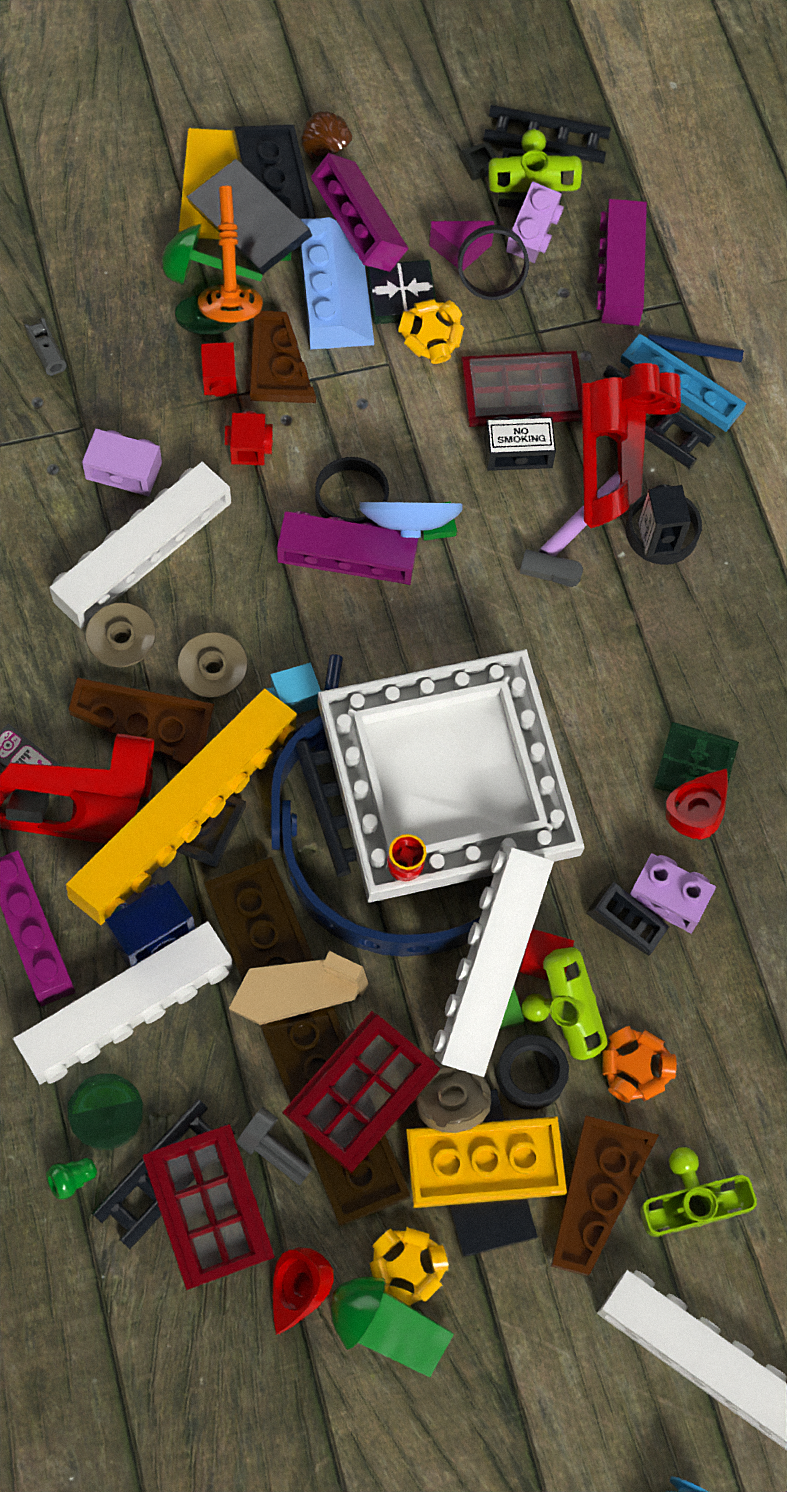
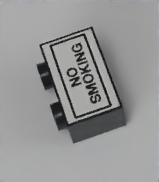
(519, 443)
(664, 520)

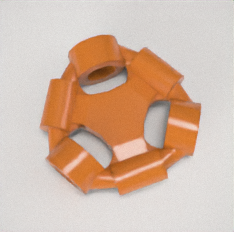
(637, 1065)

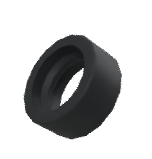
(548, 1048)

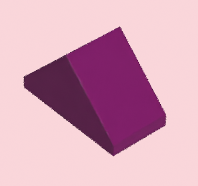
(448, 237)

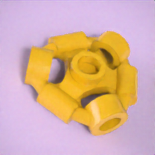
(433, 330)
(408, 1264)

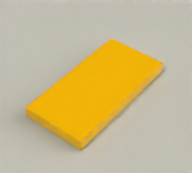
(206, 155)
(486, 1163)

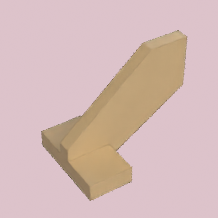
(298, 988)

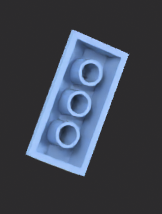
(334, 288)

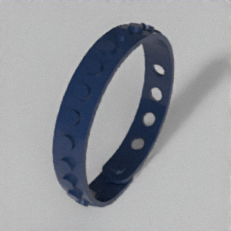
(343, 929)

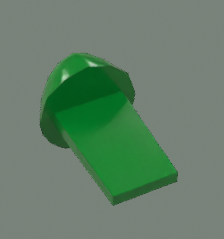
(182, 250)
(385, 1324)

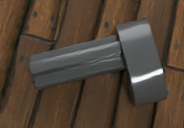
(257, 1138)

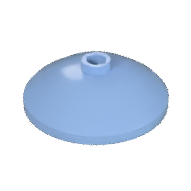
(410, 517)

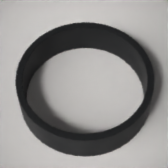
(505, 292)
(343, 464)
(638, 546)

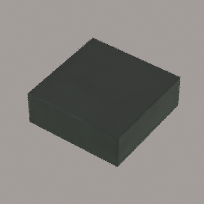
(477, 160)
(27, 806)

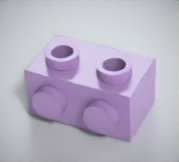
(534, 220)
(122, 462)
(673, 892)

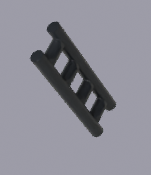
(562, 125)
(656, 434)
(319, 793)
(139, 1177)

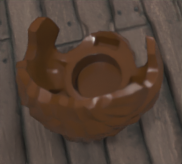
(325, 134)

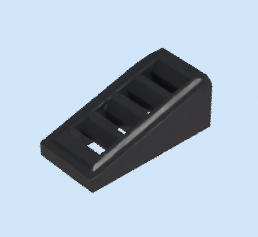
(621, 928)

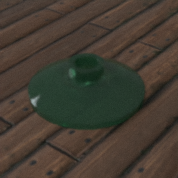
(193, 320)

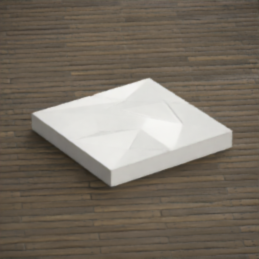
(452, 760)

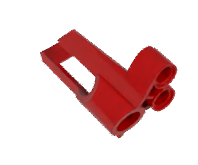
(619, 410)
(101, 797)

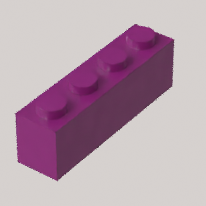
(359, 212)
(623, 262)
(346, 547)
(32, 932)

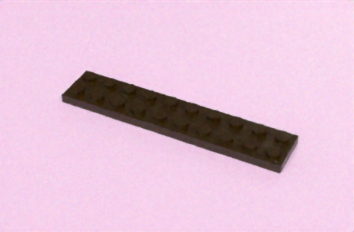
(264, 933)

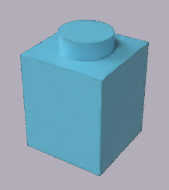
(296, 688)

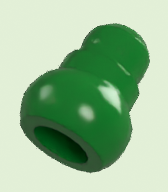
(67, 1178)

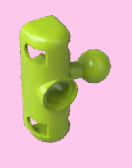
(534, 167)
(576, 1020)
(676, 1208)

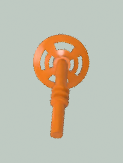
(229, 289)

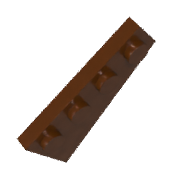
(174, 722)
(601, 1179)

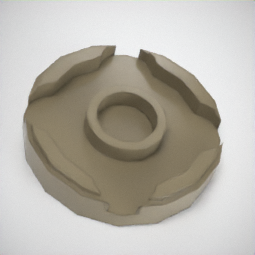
(454, 1101)

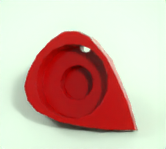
(700, 805)
(299, 1286)

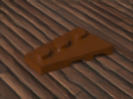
(276, 362)

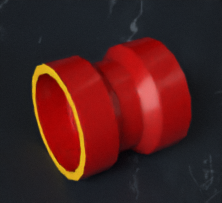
(406, 849)

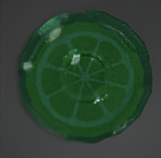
(105, 1111)

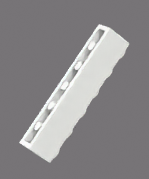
(140, 544)
(493, 960)
(124, 1003)
(699, 1353)

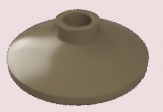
(119, 621)
(208, 651)

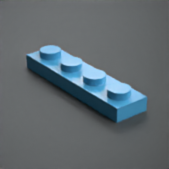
(696, 389)

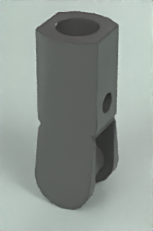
(45, 347)
(550, 568)

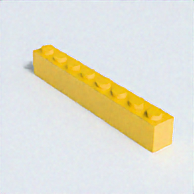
(182, 807)

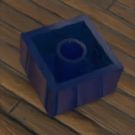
(149, 923)

